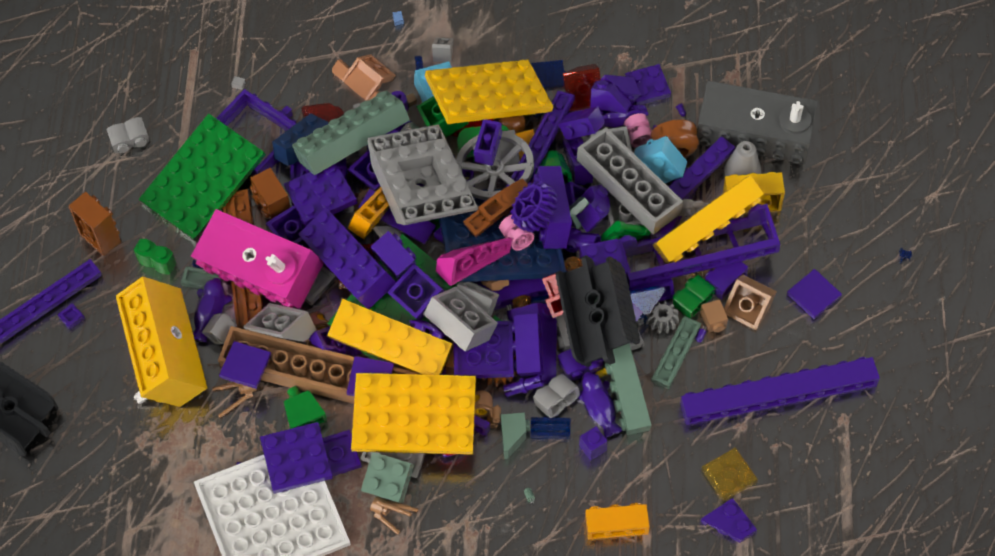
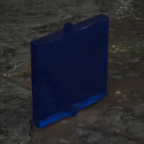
(550, 73)

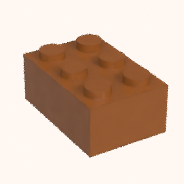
(95, 223)

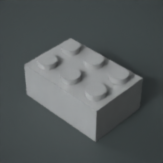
(460, 318)

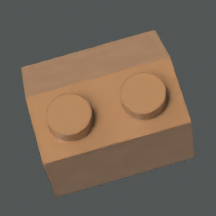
(749, 301)

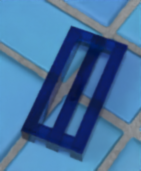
(558, 424)

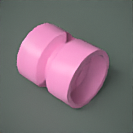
(638, 129)
(520, 238)

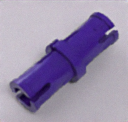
(524, 385)

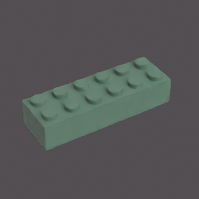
(350, 132)

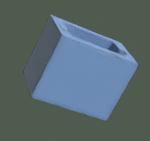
(398, 18)

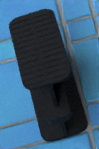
(578, 291)
(31, 407)

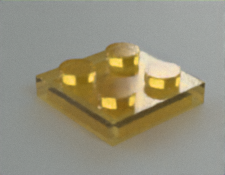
(729, 474)

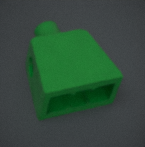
(303, 409)

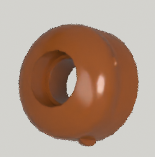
(681, 133)

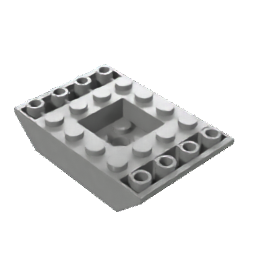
(414, 158)

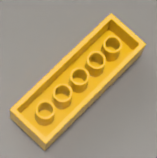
(708, 219)
(389, 339)

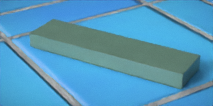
(676, 352)

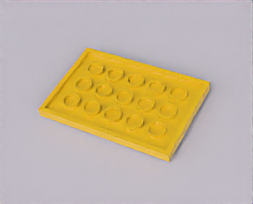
(488, 91)
(413, 413)

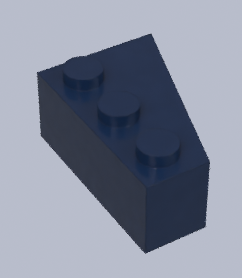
(283, 144)

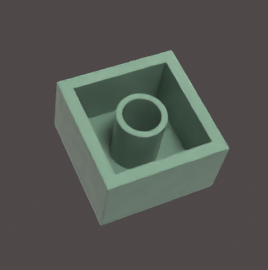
(387, 477)

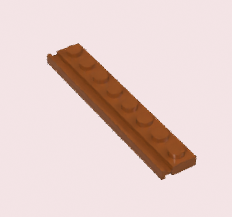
(245, 302)

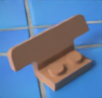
(364, 75)

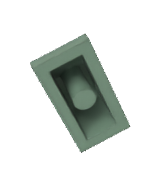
(513, 432)

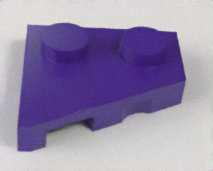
(730, 521)

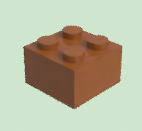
(269, 194)

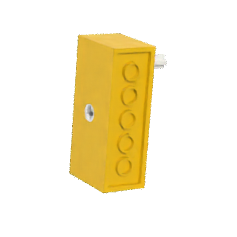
(160, 342)

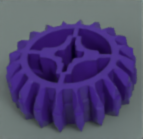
(534, 206)

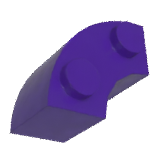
(596, 209)

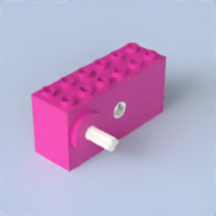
(257, 260)

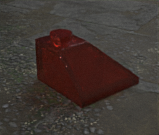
(579, 83)

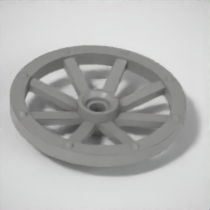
(499, 164)

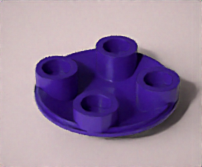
(428, 327)

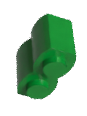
(155, 256)
(696, 292)

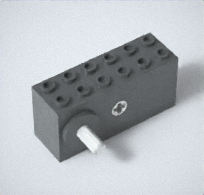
(771, 121)

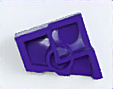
(321, 340)

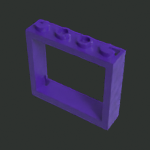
(264, 108)

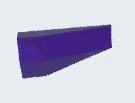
(549, 336)

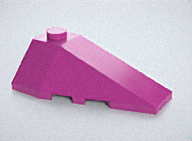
(467, 260)

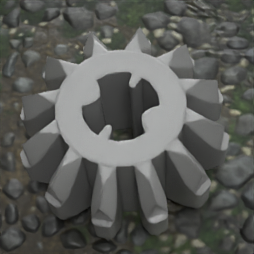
(663, 317)

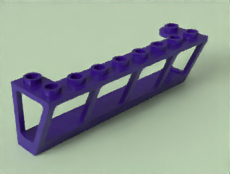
(757, 216)

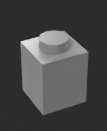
(218, 328)

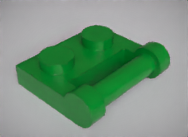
(621, 229)

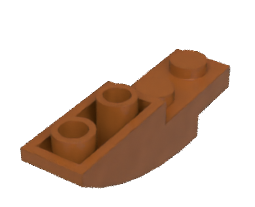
(494, 208)

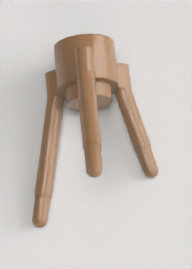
(242, 389)
(383, 507)

